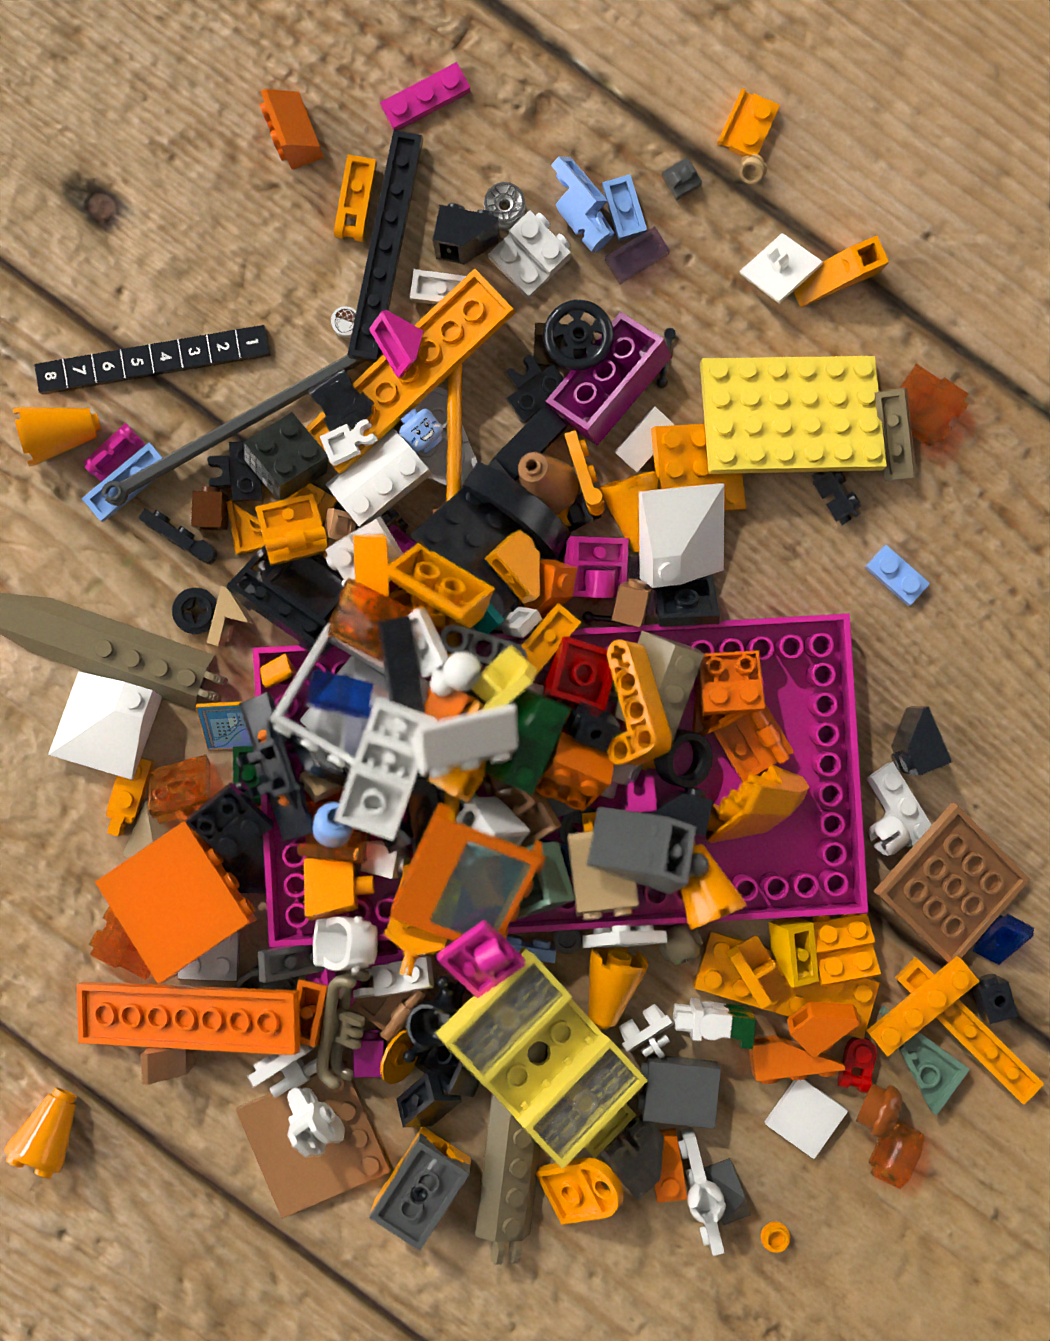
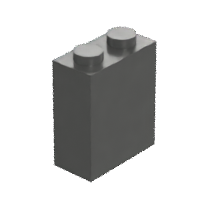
(679, 1091)

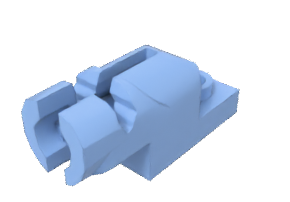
(581, 204)

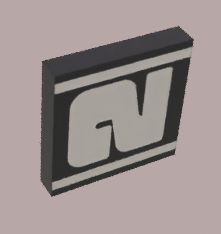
(318, 764)

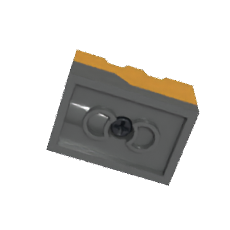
(421, 1188)

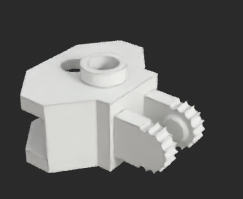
(312, 1123)

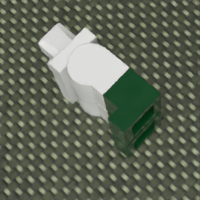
(716, 1021)

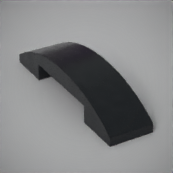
(520, 505)

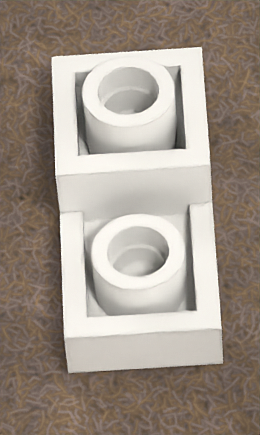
(638, 445)

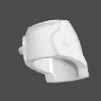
(344, 943)

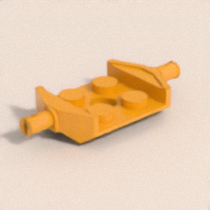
(413, 940)

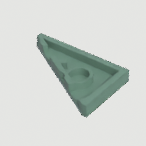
(932, 1069)

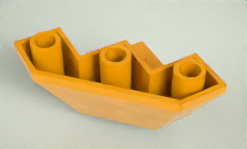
(756, 805)

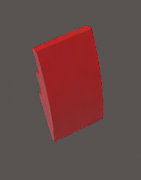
(577, 675)

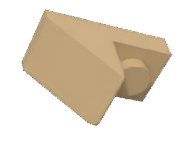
(226, 609)

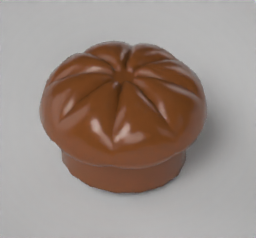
(880, 1110)

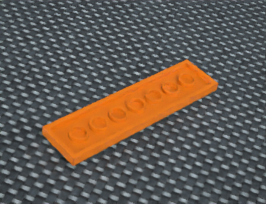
(189, 1017)

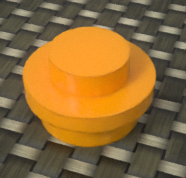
(775, 1236)

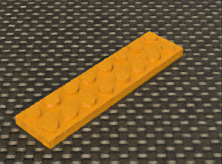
(449, 337)

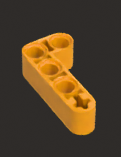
(637, 693)

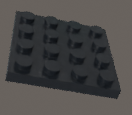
(468, 532)

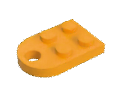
(578, 1190)

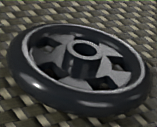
(554, 329)

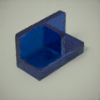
(339, 694)

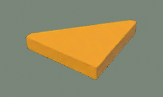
(245, 530)

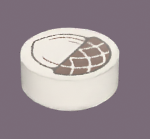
(343, 321)

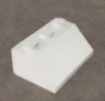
(378, 479)
(466, 741)

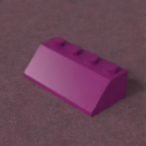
(601, 395)

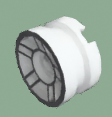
(514, 199)

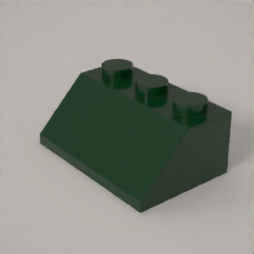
(538, 728)

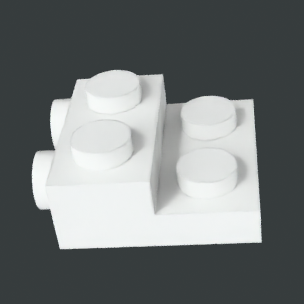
(530, 253)
(341, 552)

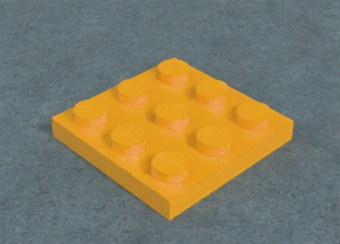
(683, 462)

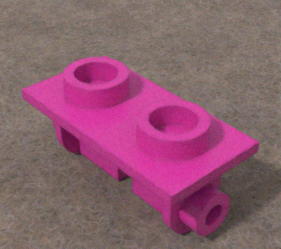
(113, 452)

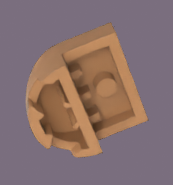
(532, 811)

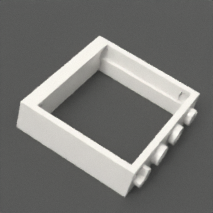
(309, 739)

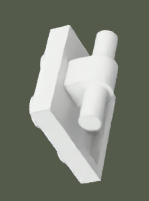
(291, 1066)

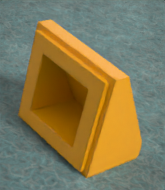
(277, 671)

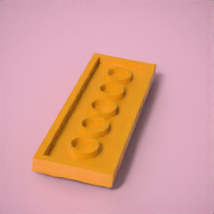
(720, 977)

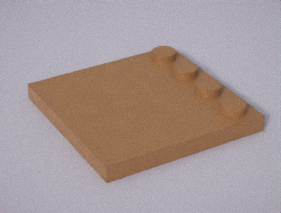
(952, 884)
(305, 1181)

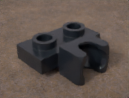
(532, 388)
(236, 474)

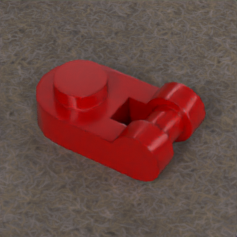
(860, 1054)

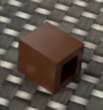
(209, 509)

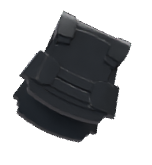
(341, 401)

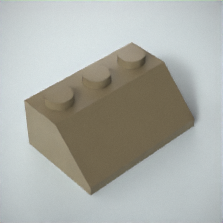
(674, 673)

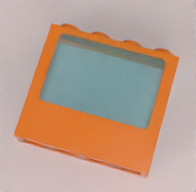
(463, 879)

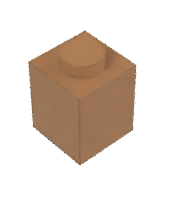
(632, 602)

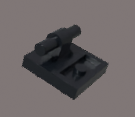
(230, 821)

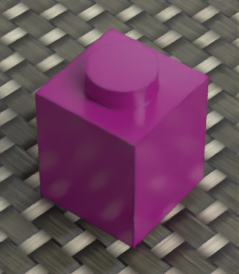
(369, 1057)

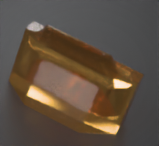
(897, 1155)

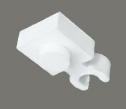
(343, 442)
(519, 622)

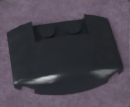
(291, 594)

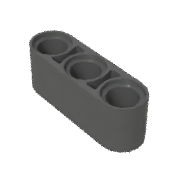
(473, 639)

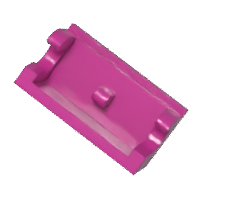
(641, 798)

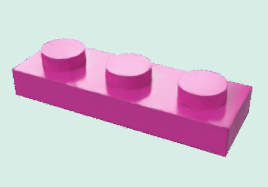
(425, 97)

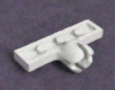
(903, 818)
(704, 1196)

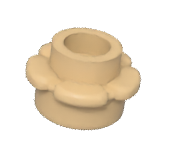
(749, 175)

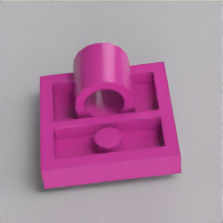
(599, 565)
(481, 959)

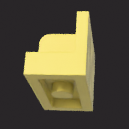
(504, 679)

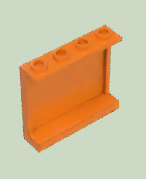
(175, 901)

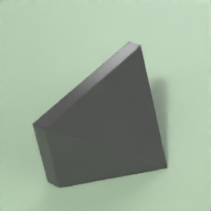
(725, 1178)

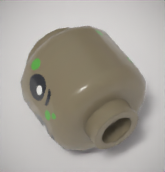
(681, 943)

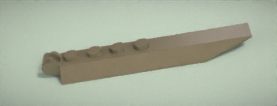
(108, 648)
(508, 1178)

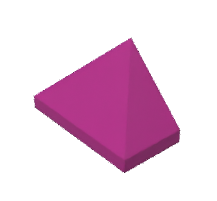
(397, 341)

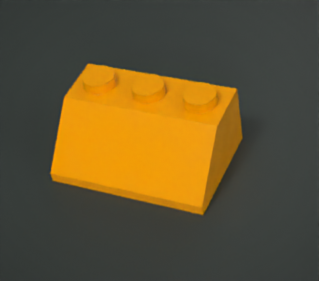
(441, 585)

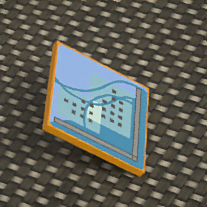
(223, 725)

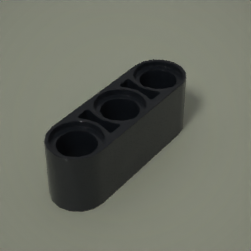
(533, 437)

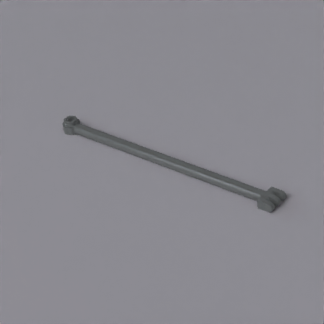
(224, 432)

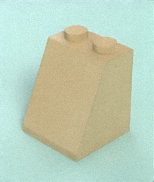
(596, 890)

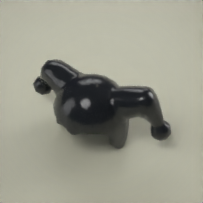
(429, 1018)

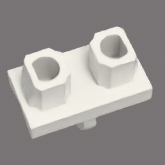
(635, 1038)

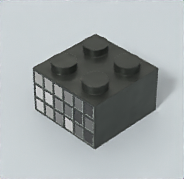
(285, 457)

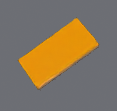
(371, 561)

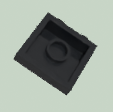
(687, 603)

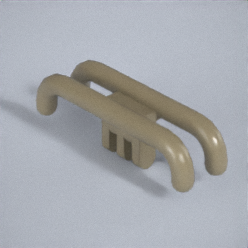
(339, 1028)

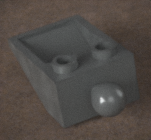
(645, 849)

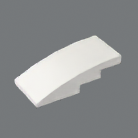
(382, 770)

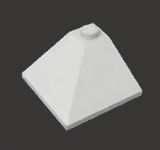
(681, 534)
(105, 724)
(341, 729)

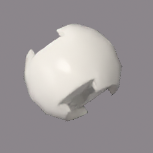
(462, 671)

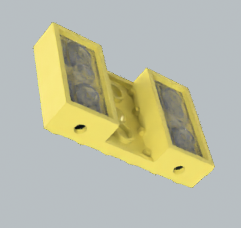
(572, 1095)

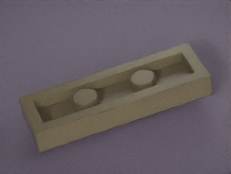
(897, 432)

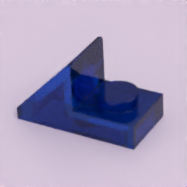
(1003, 938)

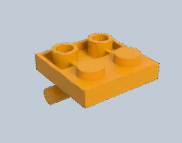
(292, 529)

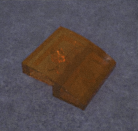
(357, 617)

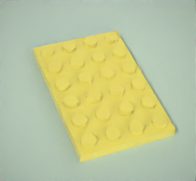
(791, 414)

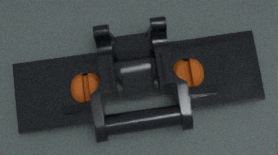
(274, 769)

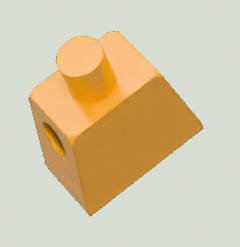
(333, 888)

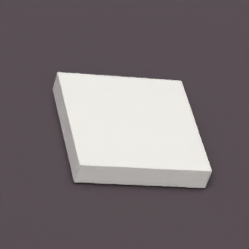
(806, 1116)

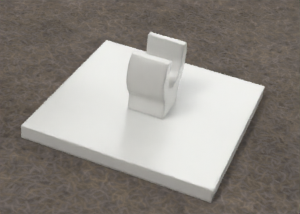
(781, 268)

